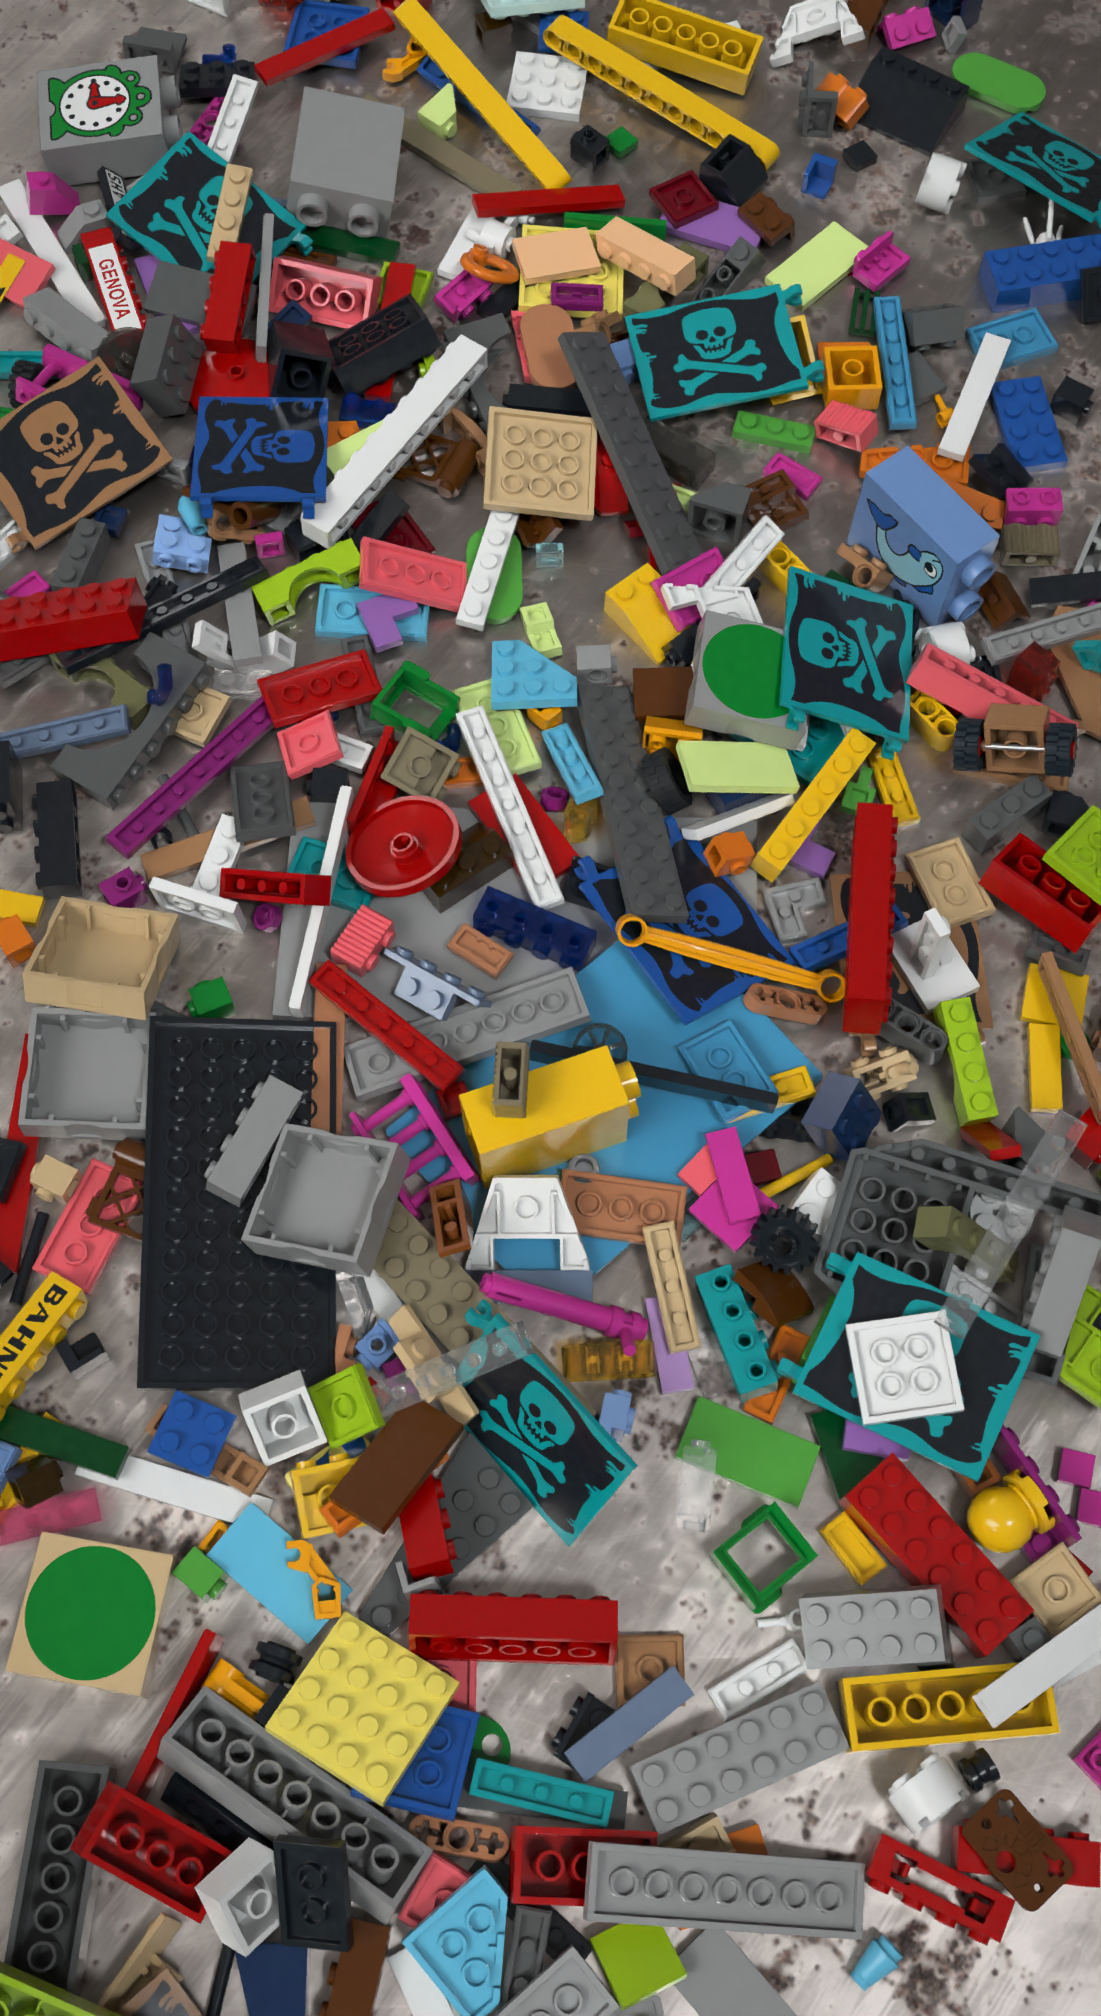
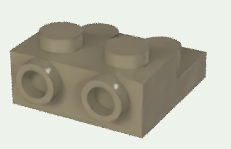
(421, 765)

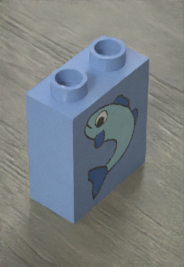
(925, 536)

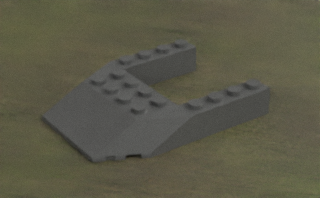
(881, 1203)

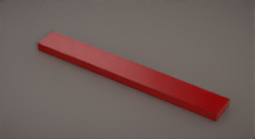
(16, 1211)

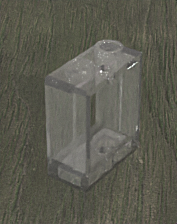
(696, 1486)

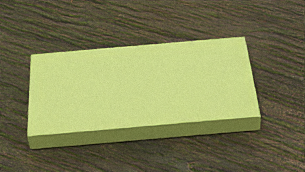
(818, 264)
(507, 726)
(736, 767)

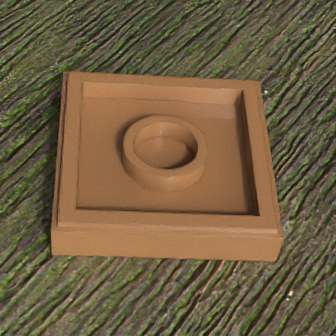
(644, 1659)

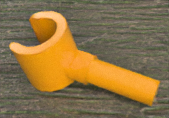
(944, 416)

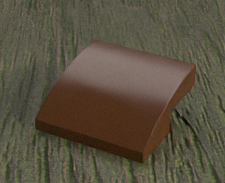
(777, 499)
(777, 1295)

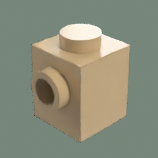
(54, 1179)

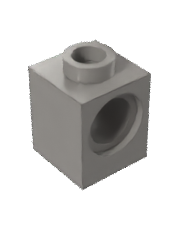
(595, 664)

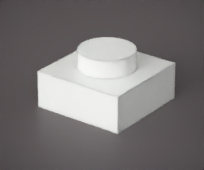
(8, 230)

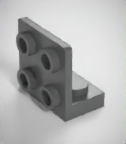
(164, 44)
(818, 107)

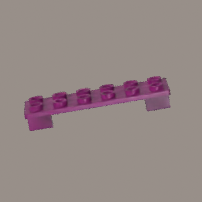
(1066, 1527)

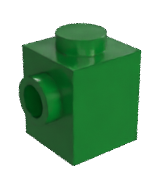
(211, 1000)

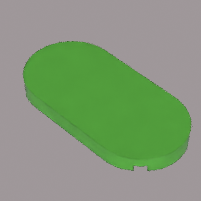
(999, 83)
(509, 591)

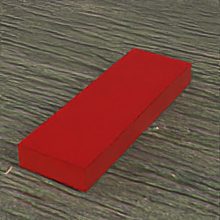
(991, 1141)

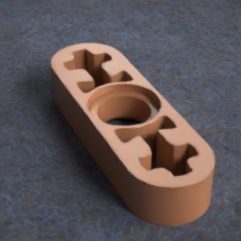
(766, 1001)
(486, 1834)

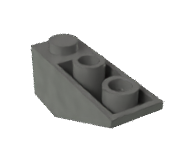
(733, 271)

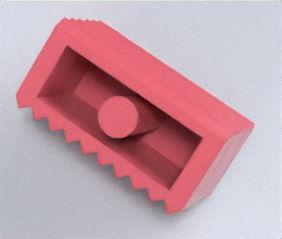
(846, 426)
(363, 941)

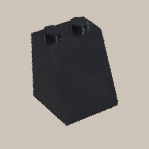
(298, 360)
(10, 790)

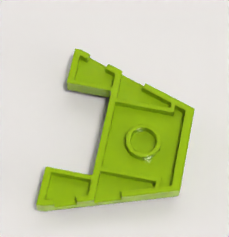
(1083, 1350)

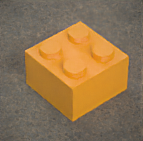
(852, 376)

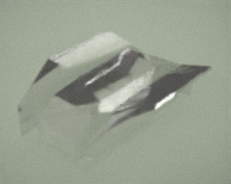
(357, 1303)

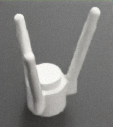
(1045, 236)

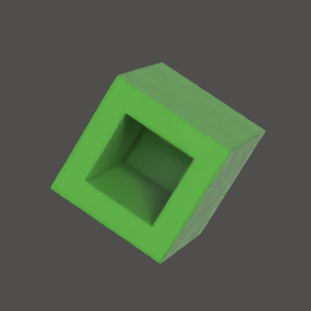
(201, 1575)

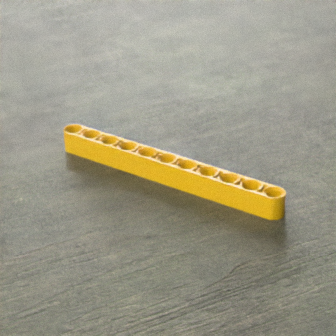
(653, 88)
(482, 95)
(929, 725)

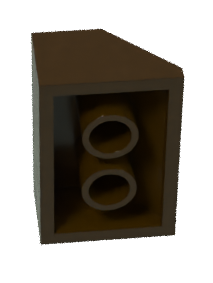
(480, 861)

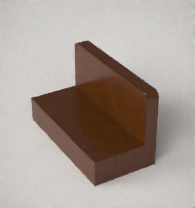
(1001, 601)

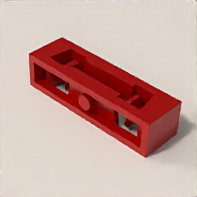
(992, 1916)

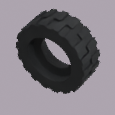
(666, 781)

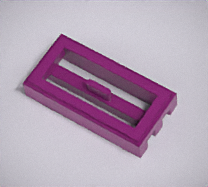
(573, 298)

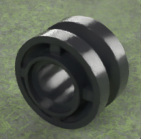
(275, 1662)

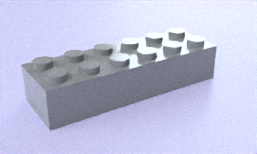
(738, 1758)

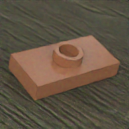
(480, 951)

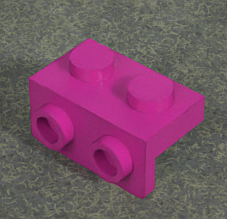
(907, 29)
(879, 262)
(461, 295)
(1033, 506)

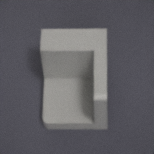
(409, 1586)

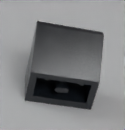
(733, 172)

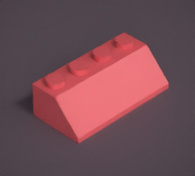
(325, 291)

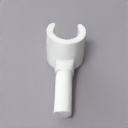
(781, 1621)

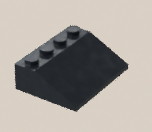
(910, 101)
(382, 345)

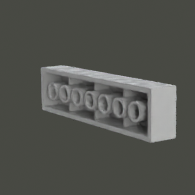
(290, 1795)

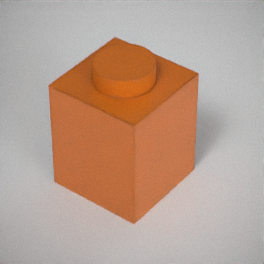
(15, 940)

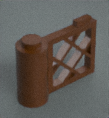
(453, 467)
(244, 513)
(129, 1163)

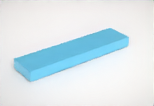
(572, 763)

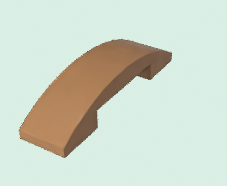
(467, 429)
(232, 1466)

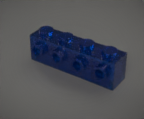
(534, 929)

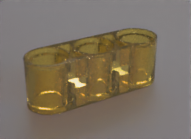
(580, 819)
(607, 1361)

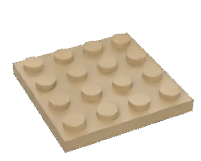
(540, 463)

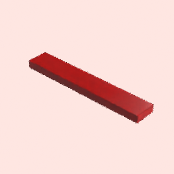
(324, 47)
(548, 201)
(398, 284)
(387, 1026)
(184, 1693)

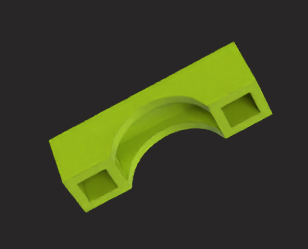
(280, 592)
(972, 1084)

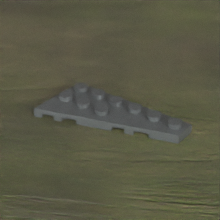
(481, 1510)

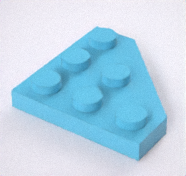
(528, 679)
(464, 1944)

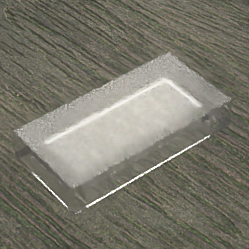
(710, 1367)

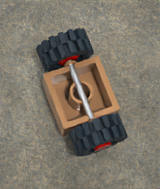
(1016, 741)

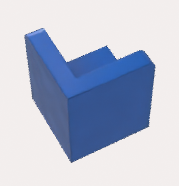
(819, 176)

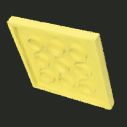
(610, 277)
(363, 1708)

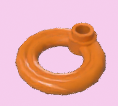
(478, 257)

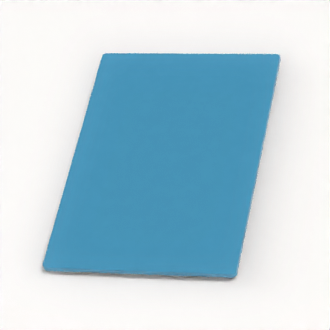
(669, 1123)

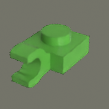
(858, 792)

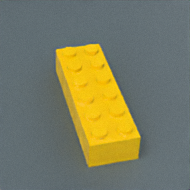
(686, 43)
(933, 1710)

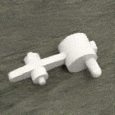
(499, 235)

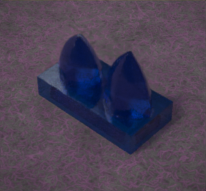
(364, 411)

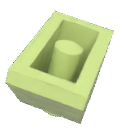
(440, 114)

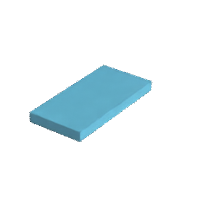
(340, 617)
(257, 1559)

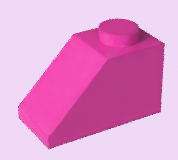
(49, 194)

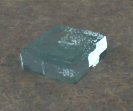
(549, 555)

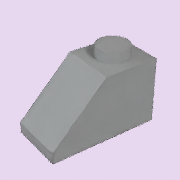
(81, 220)

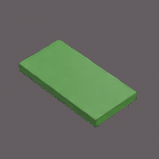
(753, 1452)

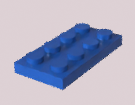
(1028, 423)

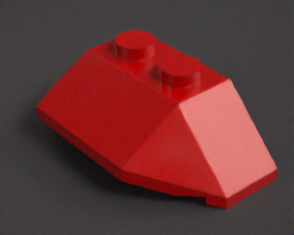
(609, 493)

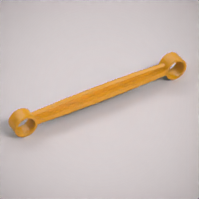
(731, 957)

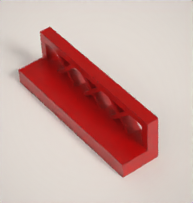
(374, 789)

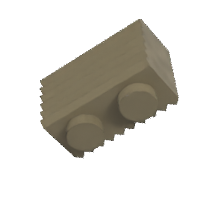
(1029, 545)
(510, 1079)

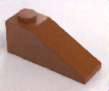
(451, 1218)

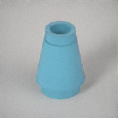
(191, 514)
(876, 1962)

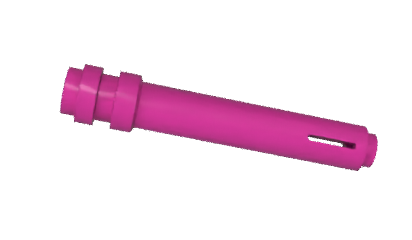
(609, 1320)

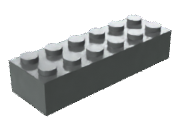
(54, 1883)

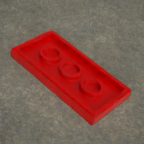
(319, 687)
(554, 844)

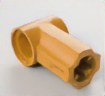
(235, 1689)

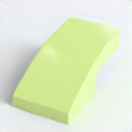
(540, 629)

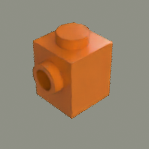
(729, 853)

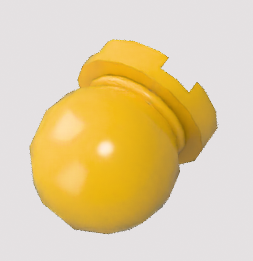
(1007, 1514)

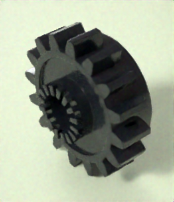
(782, 1254)

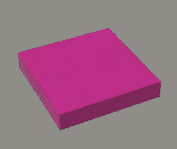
(712, 1214)

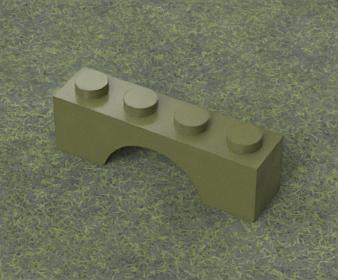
(649, 296)
(126, 687)
(953, 1232)

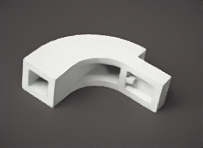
(276, 649)

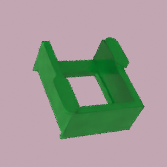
(417, 682)
(762, 1600)

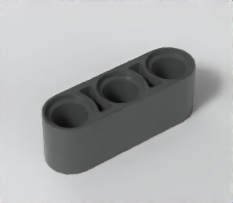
(921, 1033)

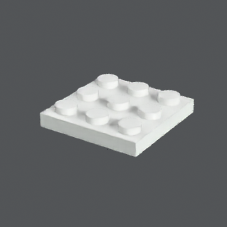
(547, 86)
(903, 1369)

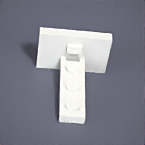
(203, 898)
(932, 962)

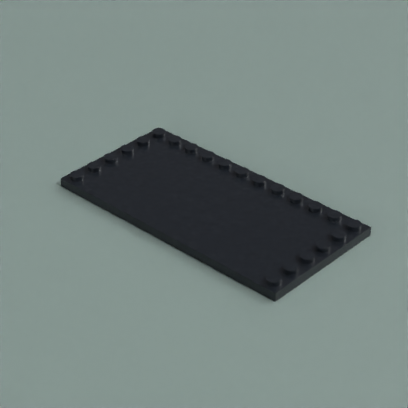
(207, 1301)

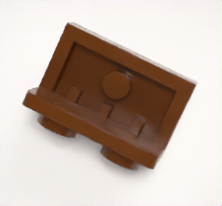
(767, 219)
(537, 529)

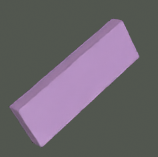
(672, 1369)

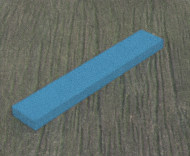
(894, 363)

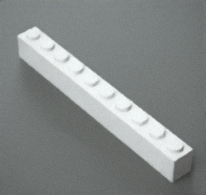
(395, 440)

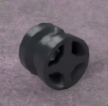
(978, 1770)

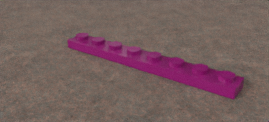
(190, 780)

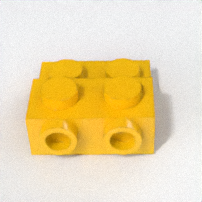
(311, 1490)

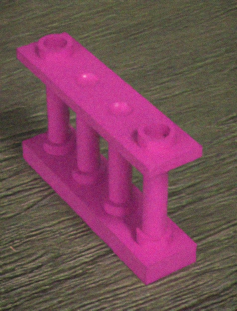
(61, 364)
(427, 1119)

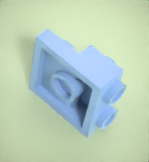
(179, 548)
(617, 1414)

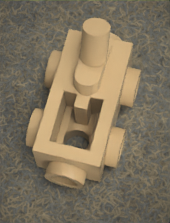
(887, 1071)

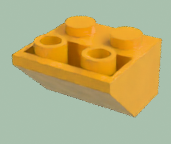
(666, 733)

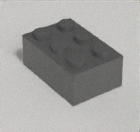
(166, 365)

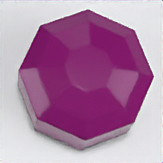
(554, 798)
(267, 917)

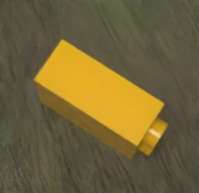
(569, 1112)

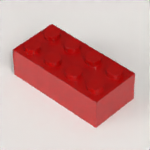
(1041, 893)
(148, 1849)
(551, 1862)

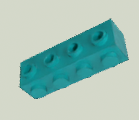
(737, 1334)

